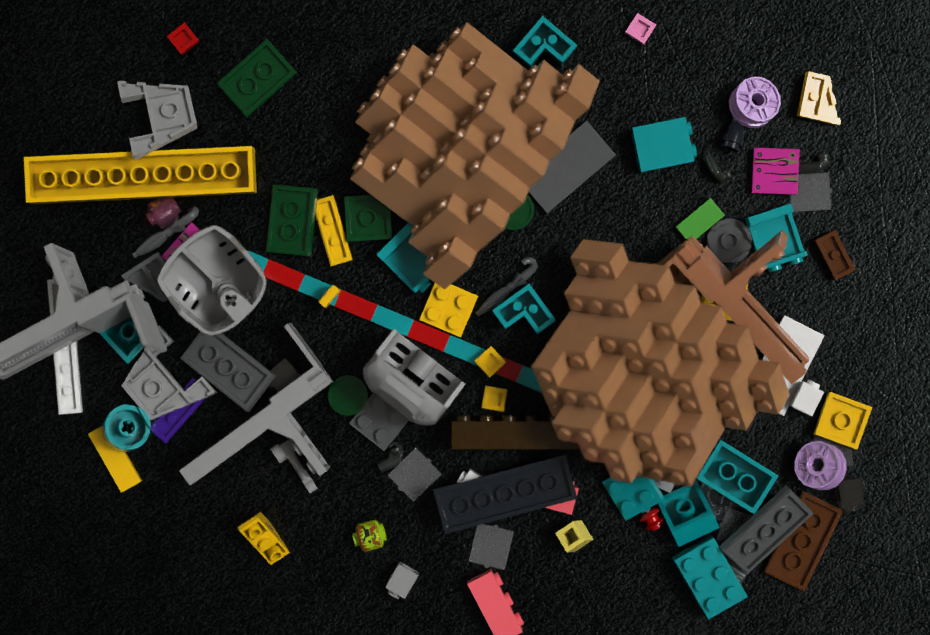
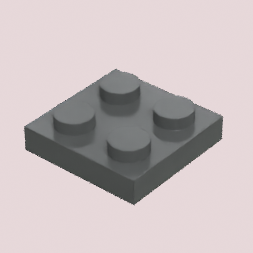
(379, 422)

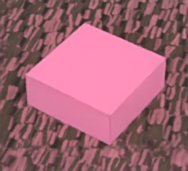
(640, 28)

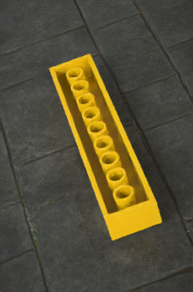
(151, 176)

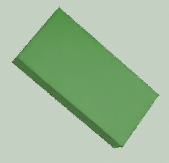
(700, 220)

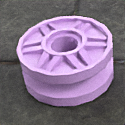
(746, 111)
(808, 459)

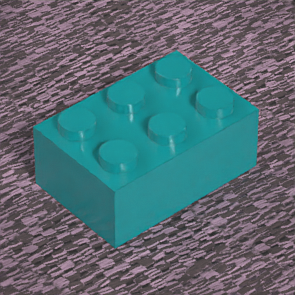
(737, 476)
(709, 577)

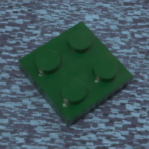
(367, 219)

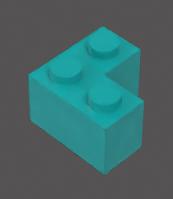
(547, 39)
(525, 304)

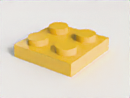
(449, 308)
(842, 420)

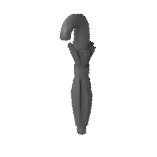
(159, 238)
(501, 294)

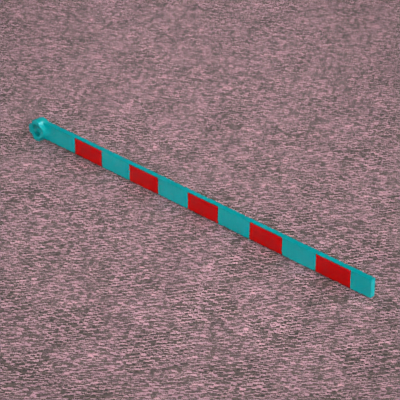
(392, 320)

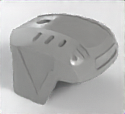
(204, 272)
(403, 393)

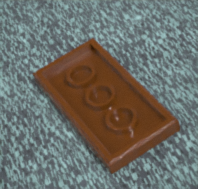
(800, 553)

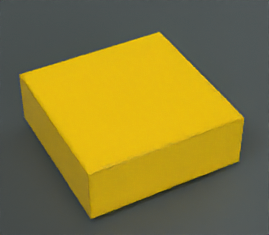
(329, 296)
(490, 361)
(494, 398)

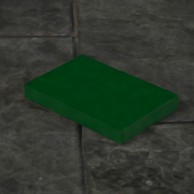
(257, 78)
(292, 220)

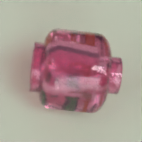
(162, 212)

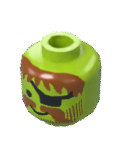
(369, 535)

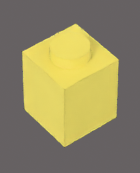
(574, 536)

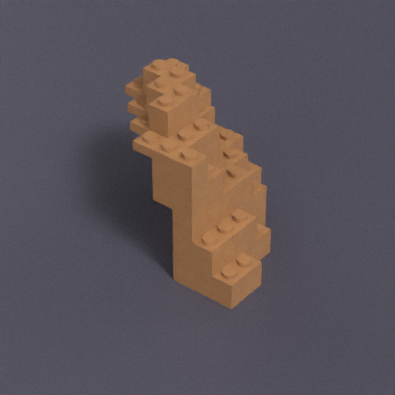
(464, 142)
(649, 370)

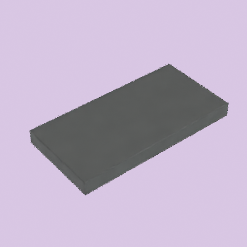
(579, 160)
(228, 368)
(766, 529)

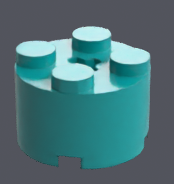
(128, 415)

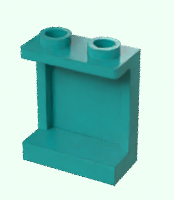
(663, 144)
(767, 225)
(406, 260)

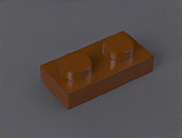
(834, 255)

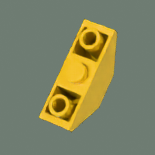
(264, 538)

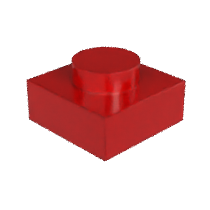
(183, 38)

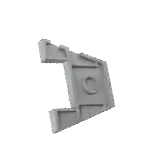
(168, 110)
(156, 388)

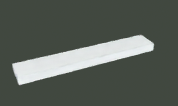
(66, 367)

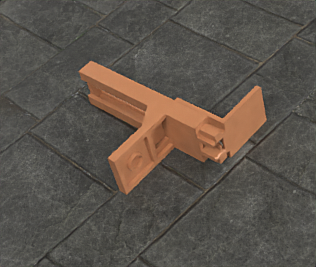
(730, 292)

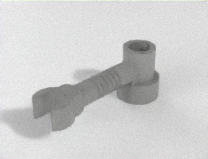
(286, 451)

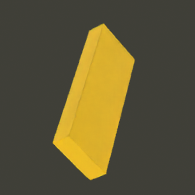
(332, 231)
(116, 462)

